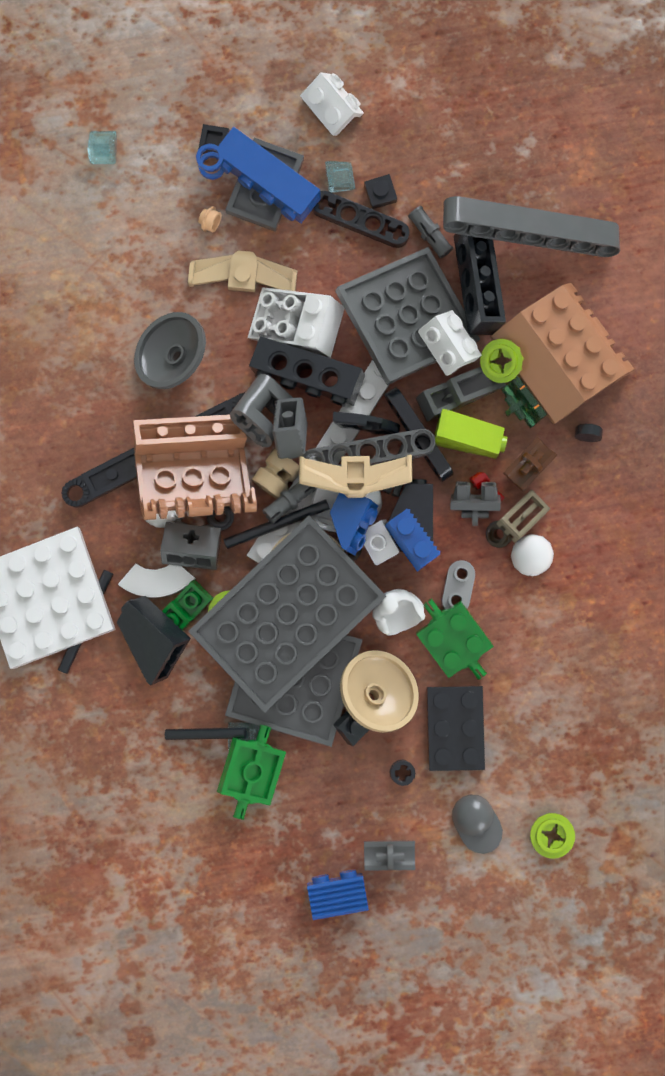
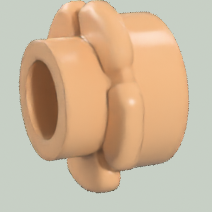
(210, 219)

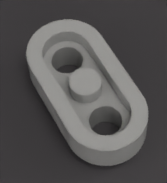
(458, 587)

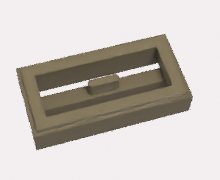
(511, 528)

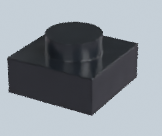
(212, 135)
(380, 191)
(350, 729)

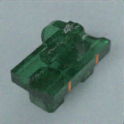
(522, 403)

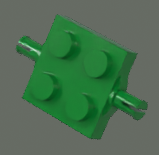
(454, 639)
(251, 771)

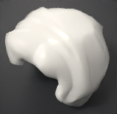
(398, 612)

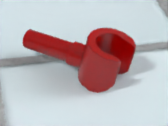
(479, 478)

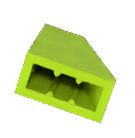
(469, 434)

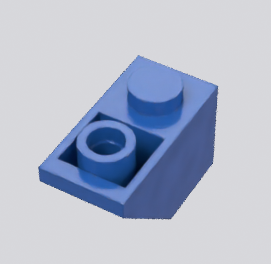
(351, 521)

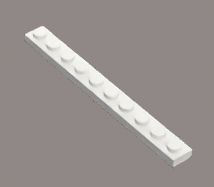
(368, 397)

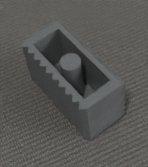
(290, 428)

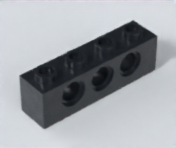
(479, 284)
(270, 352)

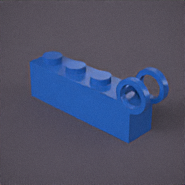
(262, 172)

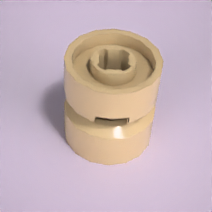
(267, 476)

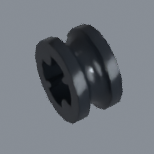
(408, 778)

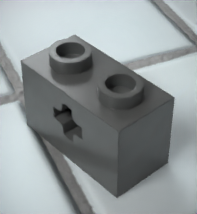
(179, 551)

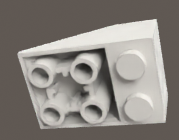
(297, 320)

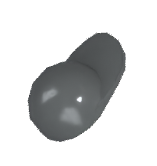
(477, 824)

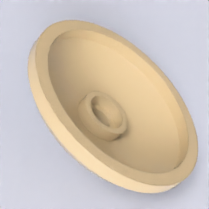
(389, 683)

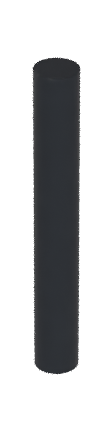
(205, 733)

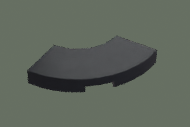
(365, 423)

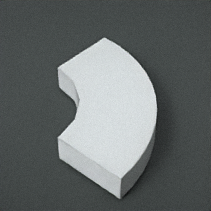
(157, 582)

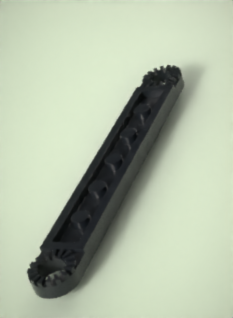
(122, 468)

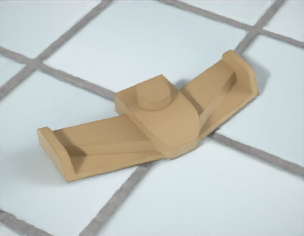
(242, 272)
(355, 475)

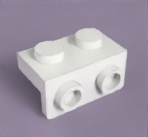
(331, 102)
(449, 342)

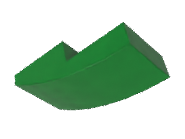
(188, 604)

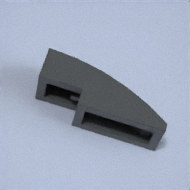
(456, 393)

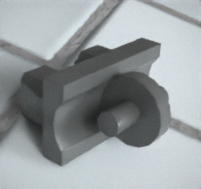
(475, 505)
(389, 855)

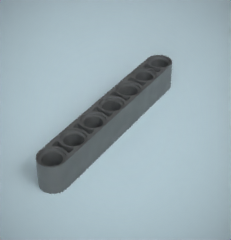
(530, 226)

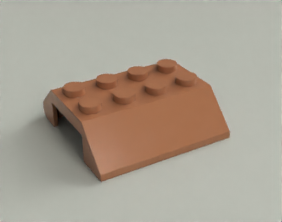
(563, 352)
(191, 466)

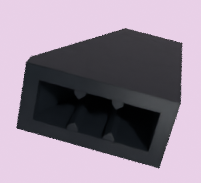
(418, 498)
(151, 638)

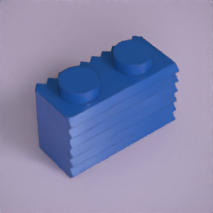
(412, 539)
(337, 895)

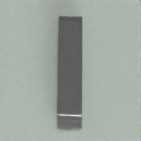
(380, 444)

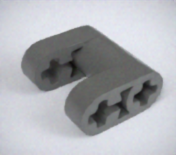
(247, 412)

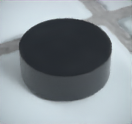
(588, 432)

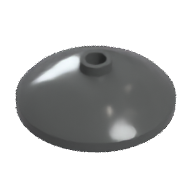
(170, 350)

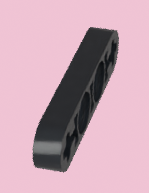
(362, 215)
(411, 422)

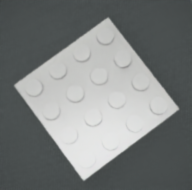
(50, 599)

